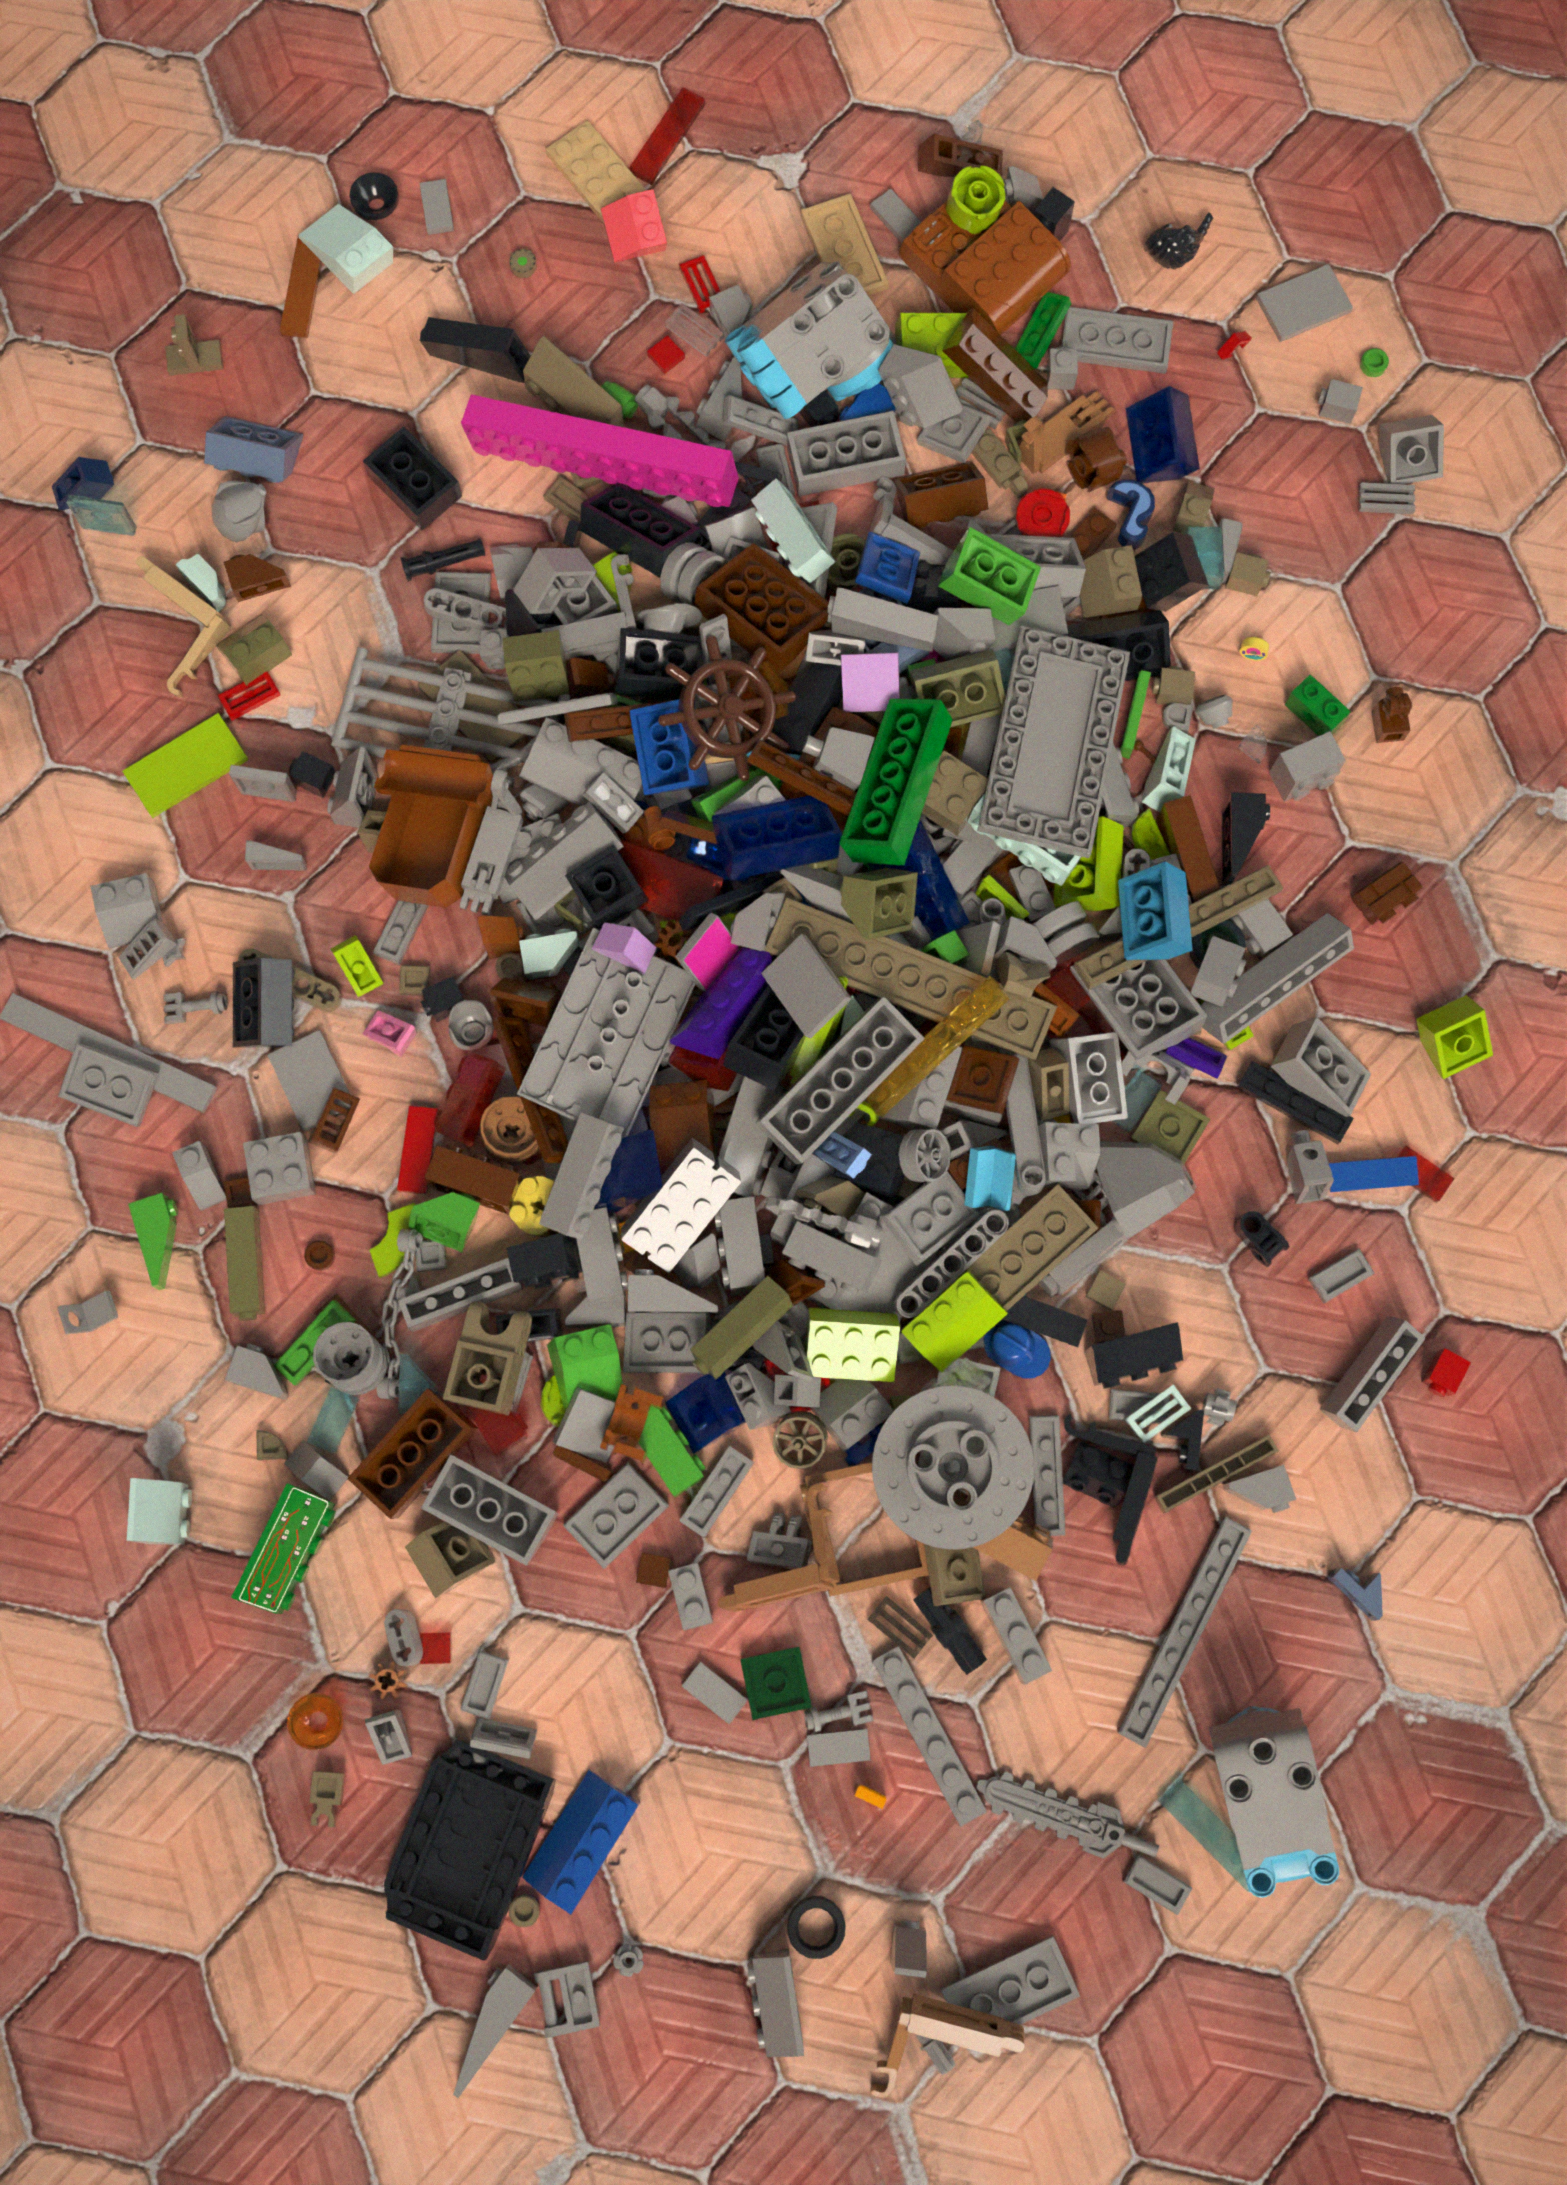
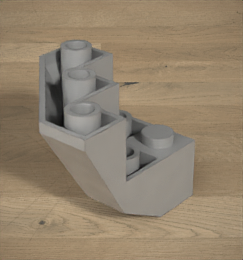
(1141, 1183)

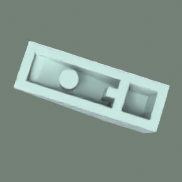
(1170, 770)

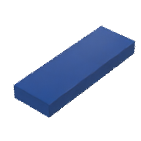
(1374, 1174)

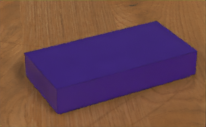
(1198, 1056)

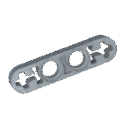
(477, 607)

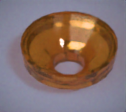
(299, 1721)

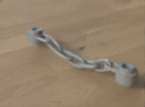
(408, 1241)

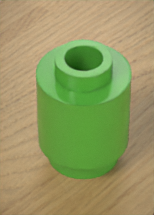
(623, 397)

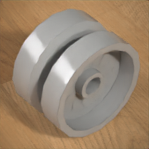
(686, 569)
(1066, 933)

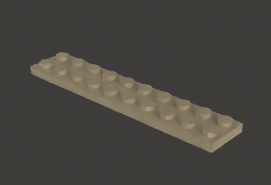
(910, 977)

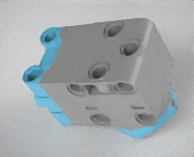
(813, 340)
(1274, 1798)

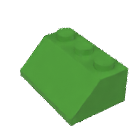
(990, 576)

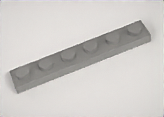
(929, 1736)

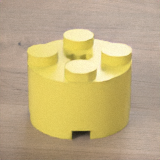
(530, 1203)

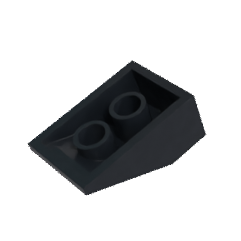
(1241, 823)

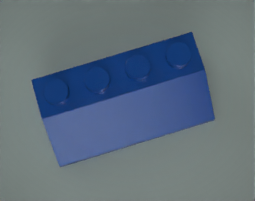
(580, 1841)

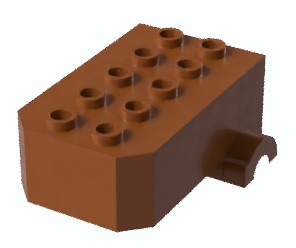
(429, 822)

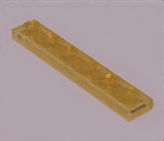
(938, 1045)

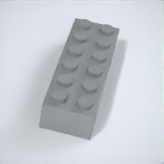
(839, 1080)

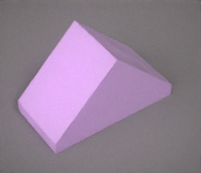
(625, 946)

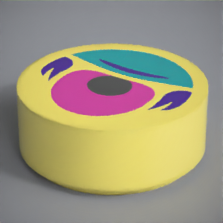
(1254, 648)

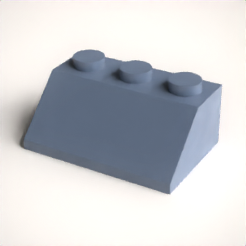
(252, 449)

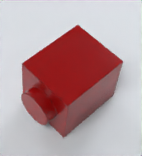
(1445, 1373)

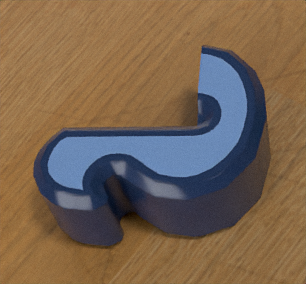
(1142, 505)

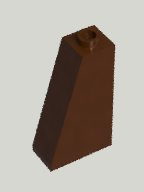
(1185, 838)

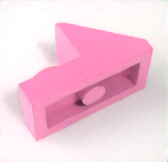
(390, 1032)

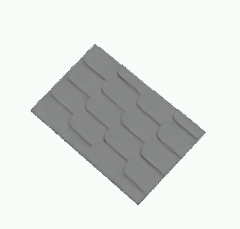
(607, 1038)

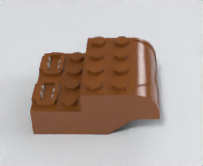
(988, 271)

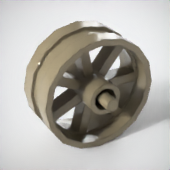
(800, 1440)

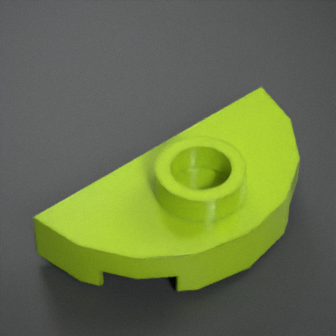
(1148, 837)
(551, 1402)

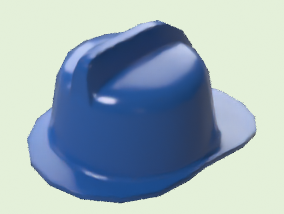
(1017, 1349)

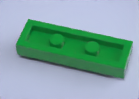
(1042, 327)

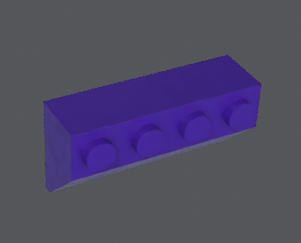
(724, 1005)

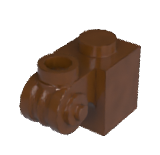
(1391, 716)

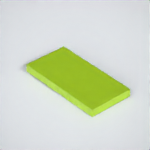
(185, 765)

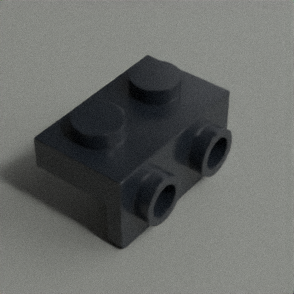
(1098, 1474)

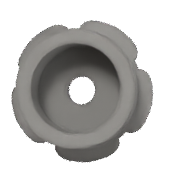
(627, 1969)

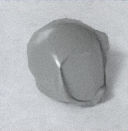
(239, 509)

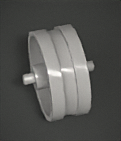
(918, 1154)

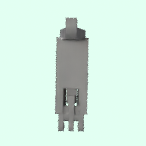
(896, 529)
(603, 632)
(492, 847)
(1083, 1260)

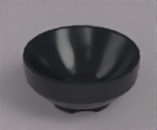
(371, 187)

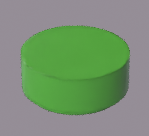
(1374, 362)

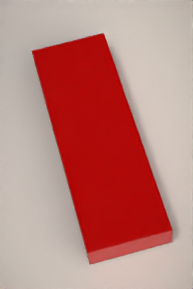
(417, 1150)

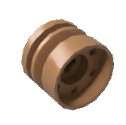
(497, 1119)

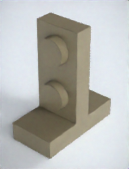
(189, 354)

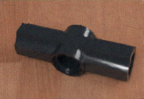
(951, 1632)

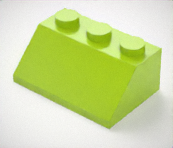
(1096, 878)
(954, 1321)

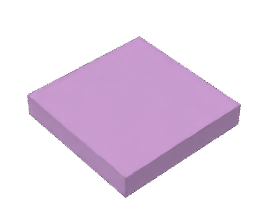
(869, 681)

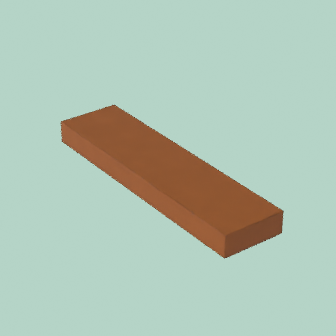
(301, 292)

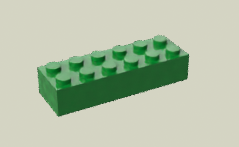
(896, 781)

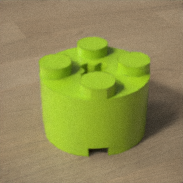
(976, 198)

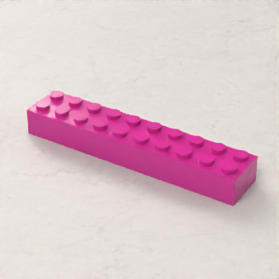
(600, 451)

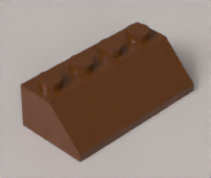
(997, 368)
(412, 1453)

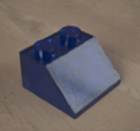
(705, 1411)

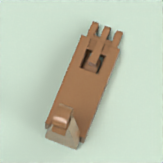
(1047, 442)
(796, 1581)
(946, 2024)

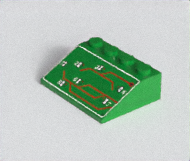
(284, 1550)

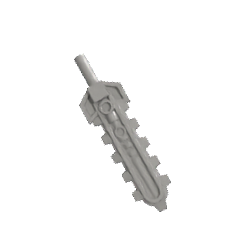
(1097, 1828)

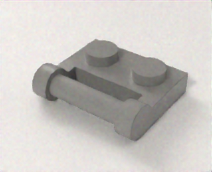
(577, 1998)

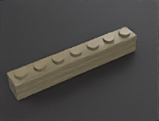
(1216, 1474)

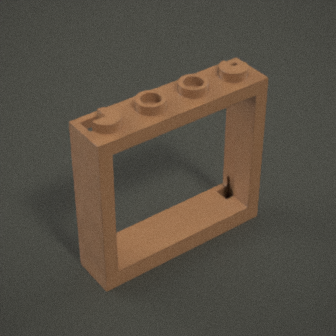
(870, 1582)

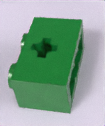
(1317, 707)

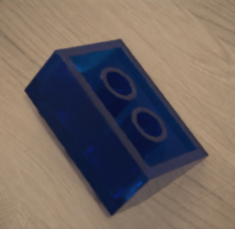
(1162, 436)

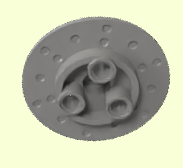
(923, 1497)

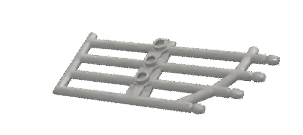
(446, 712)

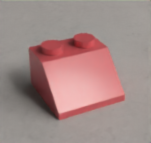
(634, 226)

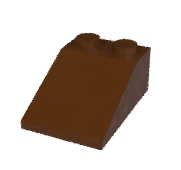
(525, 1000)
(679, 1114)

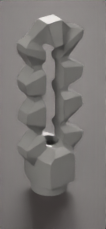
(656, 407)
(857, 1232)

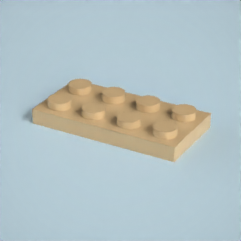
(592, 168)
(842, 237)

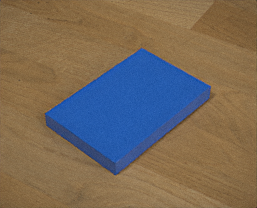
(887, 567)

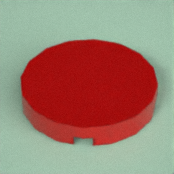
(1042, 514)

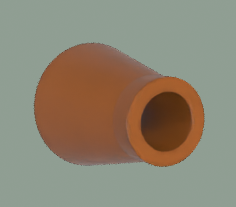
(657, 837)

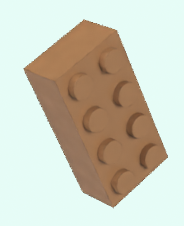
(1019, 1546)

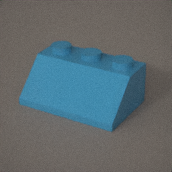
(1155, 913)

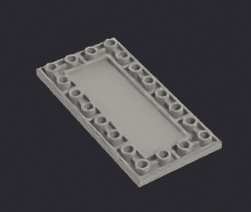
(1054, 742)

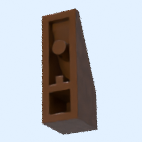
(948, 156)

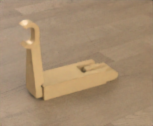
(197, 608)

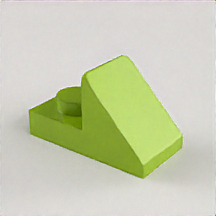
(357, 966)

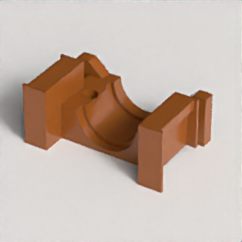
(630, 1422)

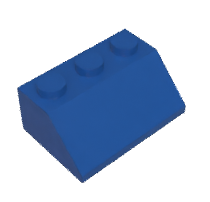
(664, 751)

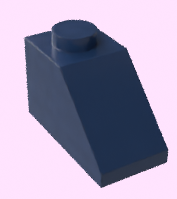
(83, 478)

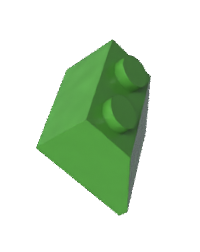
(446, 1219)

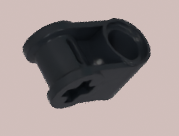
(1261, 1239)

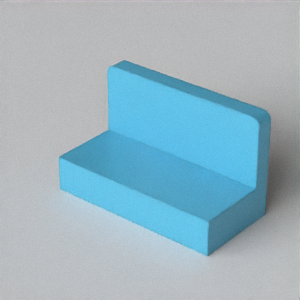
(990, 1178)

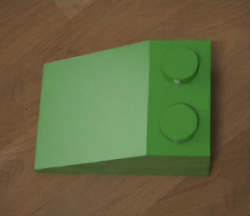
(586, 1361)

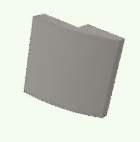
(738, 525)

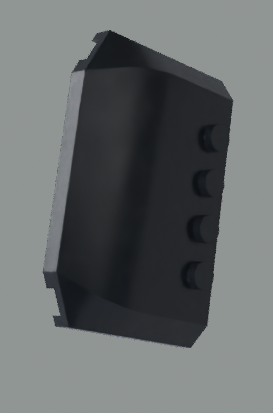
(466, 1847)

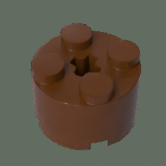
(1095, 459)

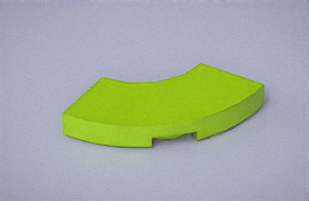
(386, 1254)

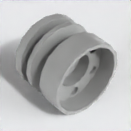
(337, 1351)

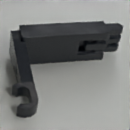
(1137, 1488)

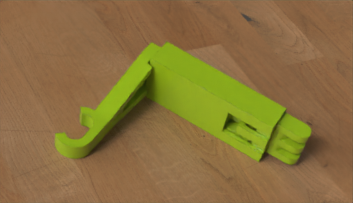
(814, 1047)

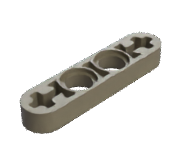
(324, 987)

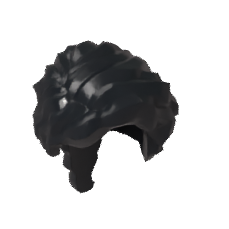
(1175, 246)

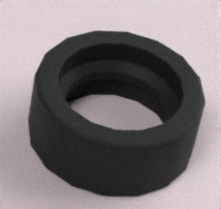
(797, 1942)

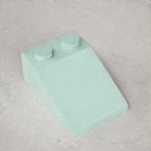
(348, 247)
(158, 1512)

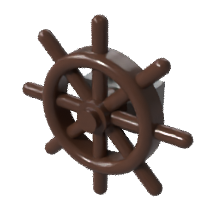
(719, 713)

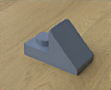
(1365, 1597)

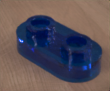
(859, 1451)

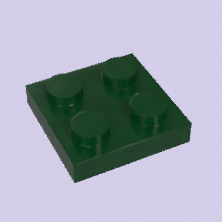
(776, 1683)

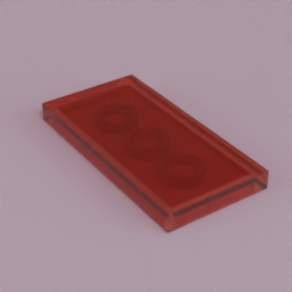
(669, 881)

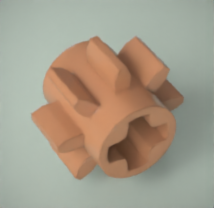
(381, 1686)

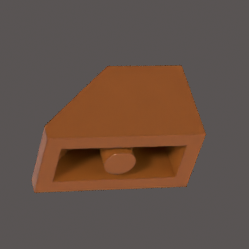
(500, 935)

